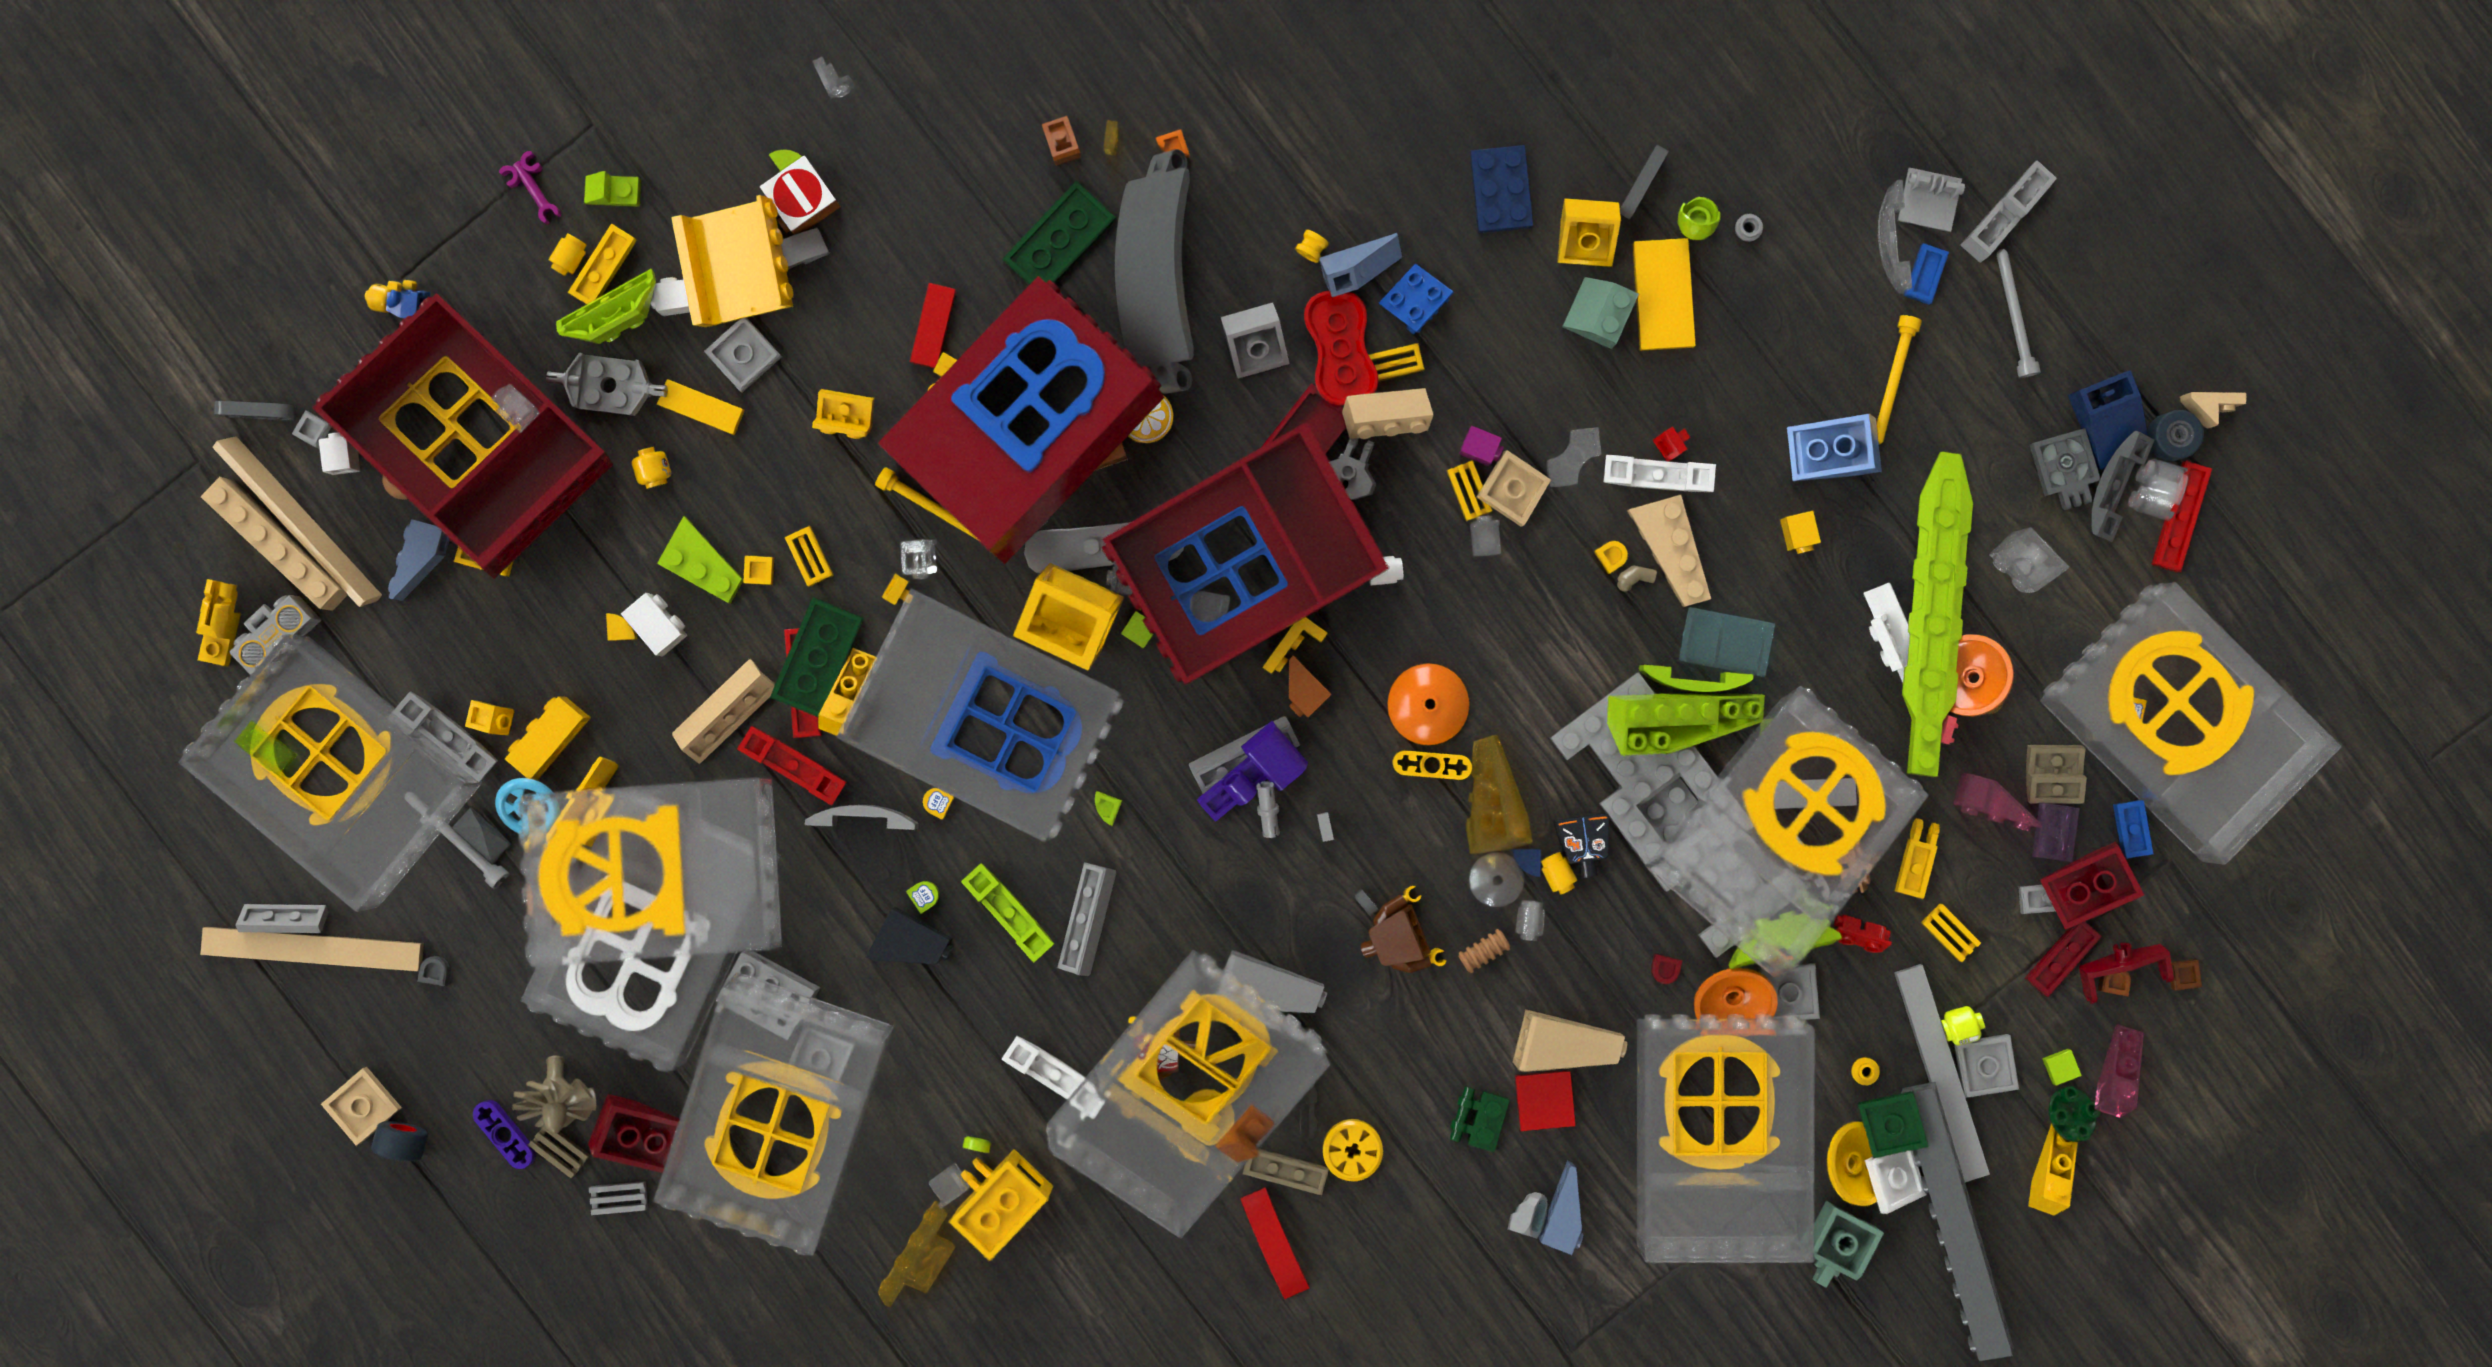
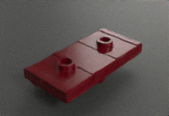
(1321, 416)

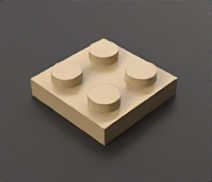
(1513, 488)
(361, 1105)

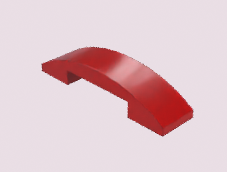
(792, 764)
(1274, 1243)

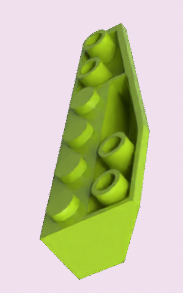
(1678, 721)

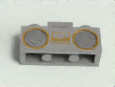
(288, 617)

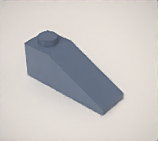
(1563, 1217)

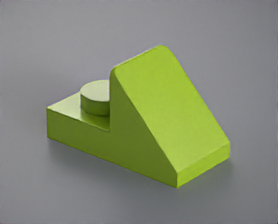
(612, 190)

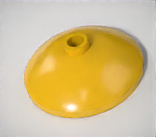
(1848, 1165)

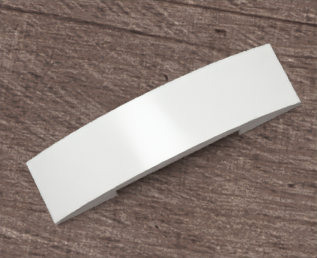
(1659, 474)
(1043, 1067)

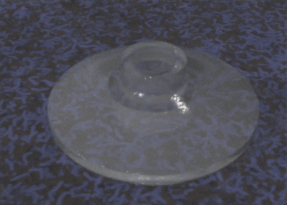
(1482, 879)

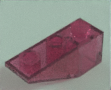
(1989, 797)
(2120, 1073)

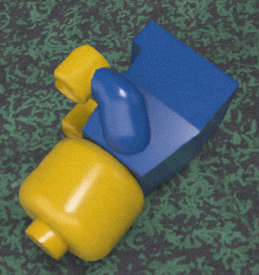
(393, 300)

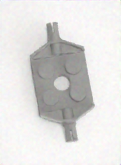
(586, 380)

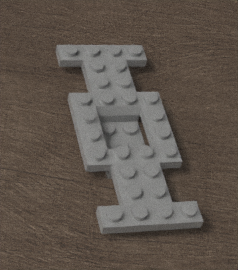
(1650, 791)

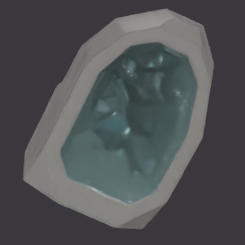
(1529, 1215)

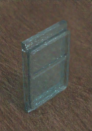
(1726, 642)

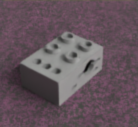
(761, 968)

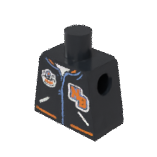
(1584, 840)

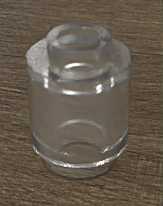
(1530, 920)

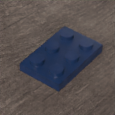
(1501, 189)

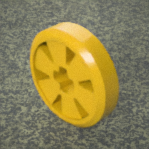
(1359, 1165)

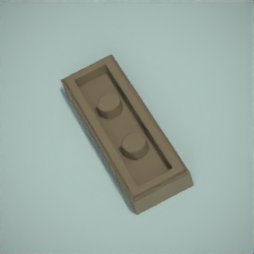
(1287, 1171)

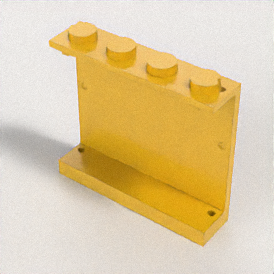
(733, 263)

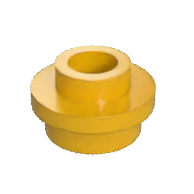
(1859, 1065)

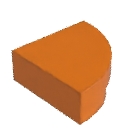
(1173, 141)

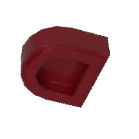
(1665, 968)

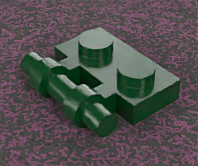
(1487, 1120)

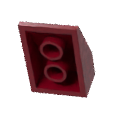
(2078, 888)
(633, 1134)

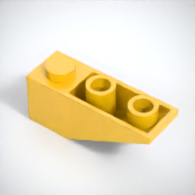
(845, 691)
(2053, 1175)

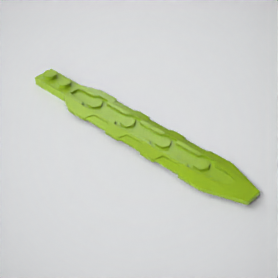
(1935, 618)

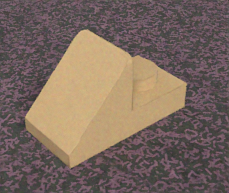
(2209, 404)

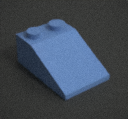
(1834, 448)

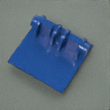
(1416, 298)

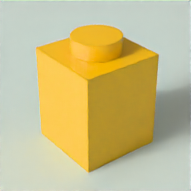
(1800, 532)

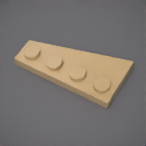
(1673, 547)

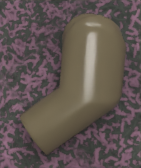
(1633, 575)

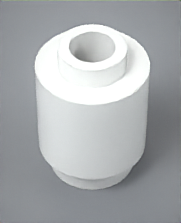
(1392, 575)

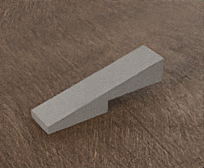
(2008, 211)

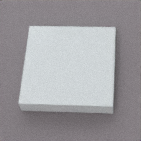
(1895, 1180)

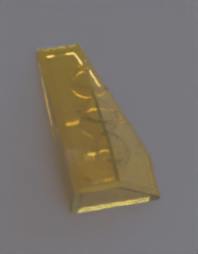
(1497, 808)

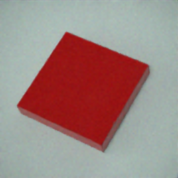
(1545, 1100)

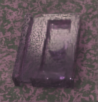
(2058, 832)

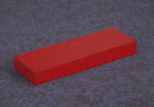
(933, 325)

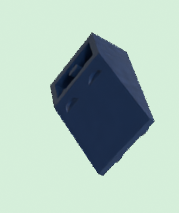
(2109, 414)

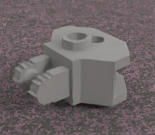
(1355, 471)

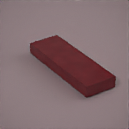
(2062, 958)

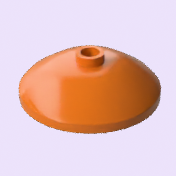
(1995, 671)
(1408, 707)
(1751, 995)

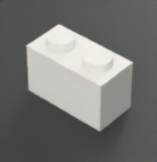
(655, 624)

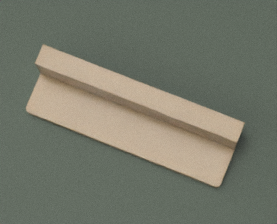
(723, 712)

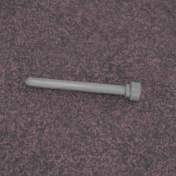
(2027, 364)
(491, 872)

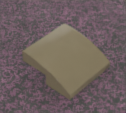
(2055, 774)

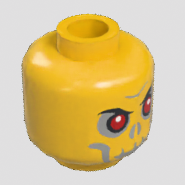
(651, 467)

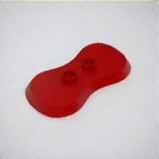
(1339, 333)

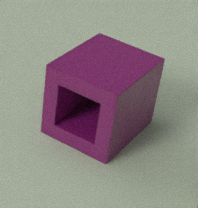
(1481, 446)

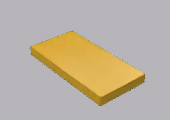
(1664, 294)

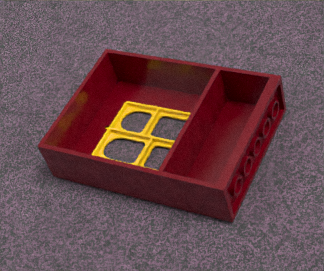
(512, 486)

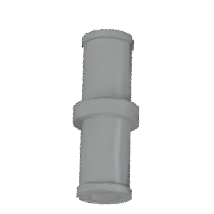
(1268, 809)

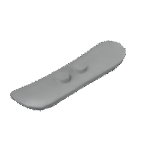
(1071, 548)

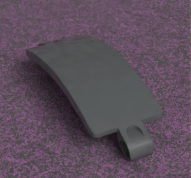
(1151, 271)

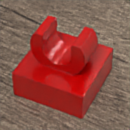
(1671, 443)

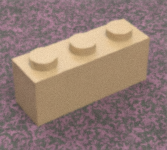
(1387, 413)

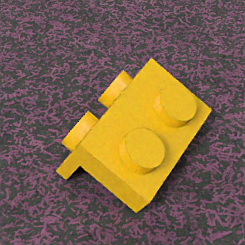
(844, 414)

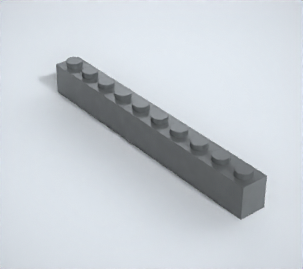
(1959, 1231)

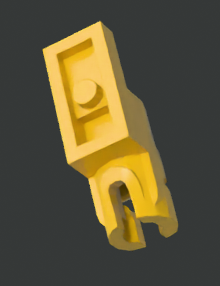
(218, 622)

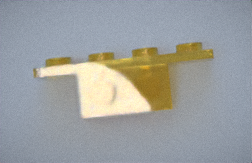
(921, 1258)

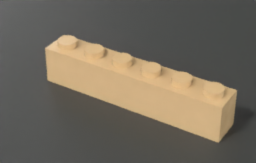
(274, 542)

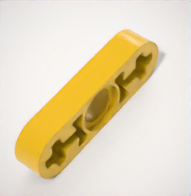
(1453, 759)

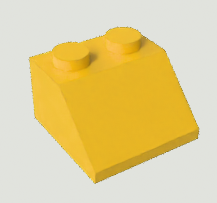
(1588, 232)

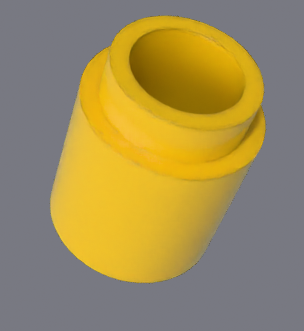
(567, 255)
(1558, 873)

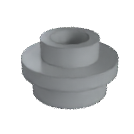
(1756, 224)

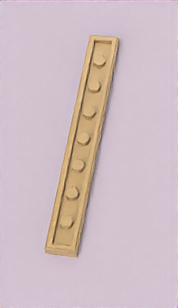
(297, 521)
(312, 949)

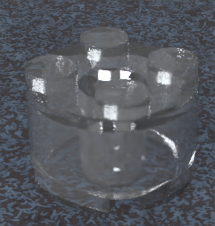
(2159, 489)

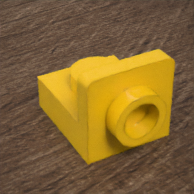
(489, 718)

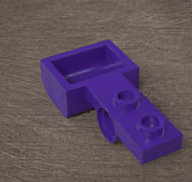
(1269, 757)

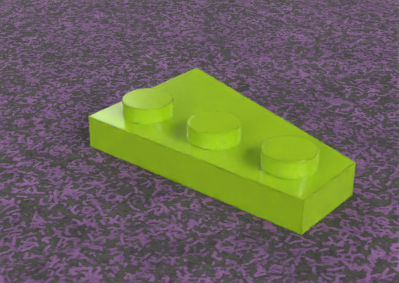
(699, 563)

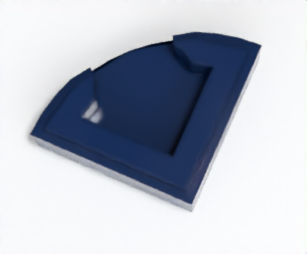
(1528, 860)

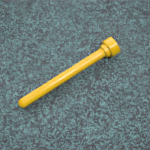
(1908, 328)
(889, 481)

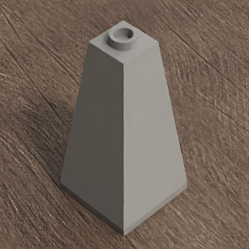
(1284, 988)

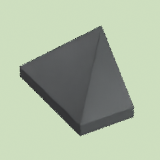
(481, 835)

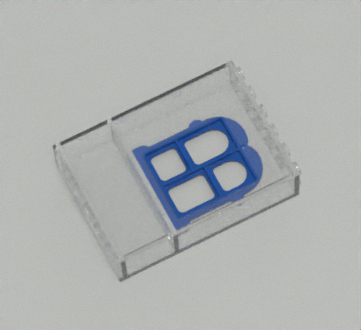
(928, 686)

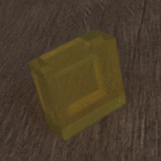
(1111, 137)

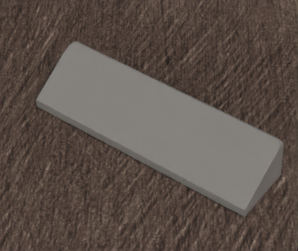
(1217, 764)
(1086, 919)

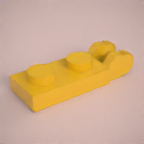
(1917, 861)

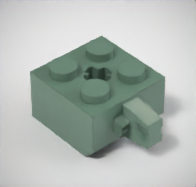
(1838, 1257)

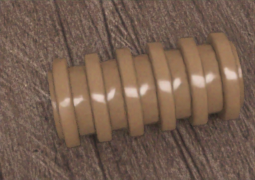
(1484, 951)

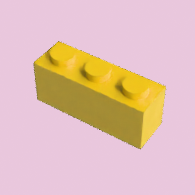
(546, 737)

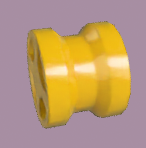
(1312, 246)

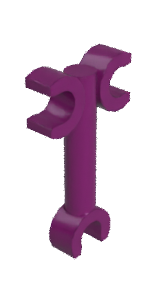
(521, 171)

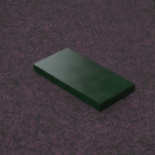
(1060, 236)
(816, 657)

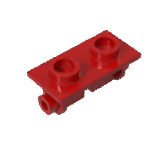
(1873, 937)

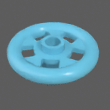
(517, 788)

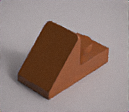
(1061, 140)
(1241, 1139)

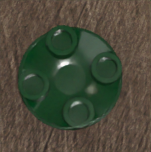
(2073, 1114)

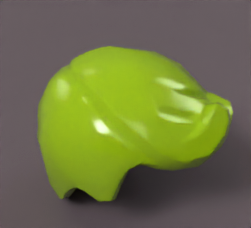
(1698, 218)

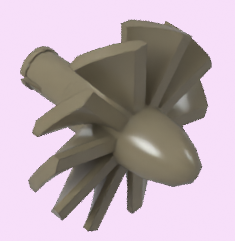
(557, 1099)

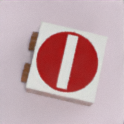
(800, 196)

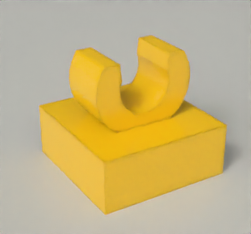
(896, 590)

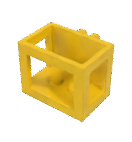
(1068, 616)
(999, 1203)

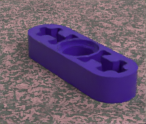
(492, 1134)

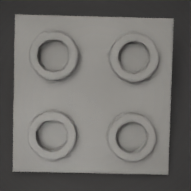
(1930, 199)

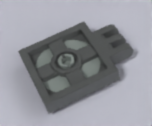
(2066, 467)

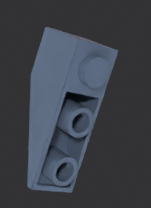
(1358, 265)
(422, 551)

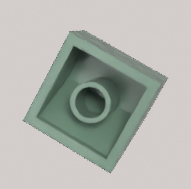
(1600, 311)

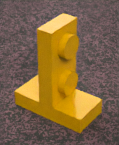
(1293, 640)

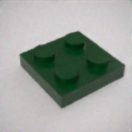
(1893, 1124)

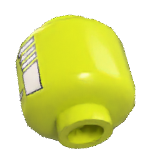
(1962, 1025)

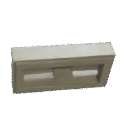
(552, 1158)

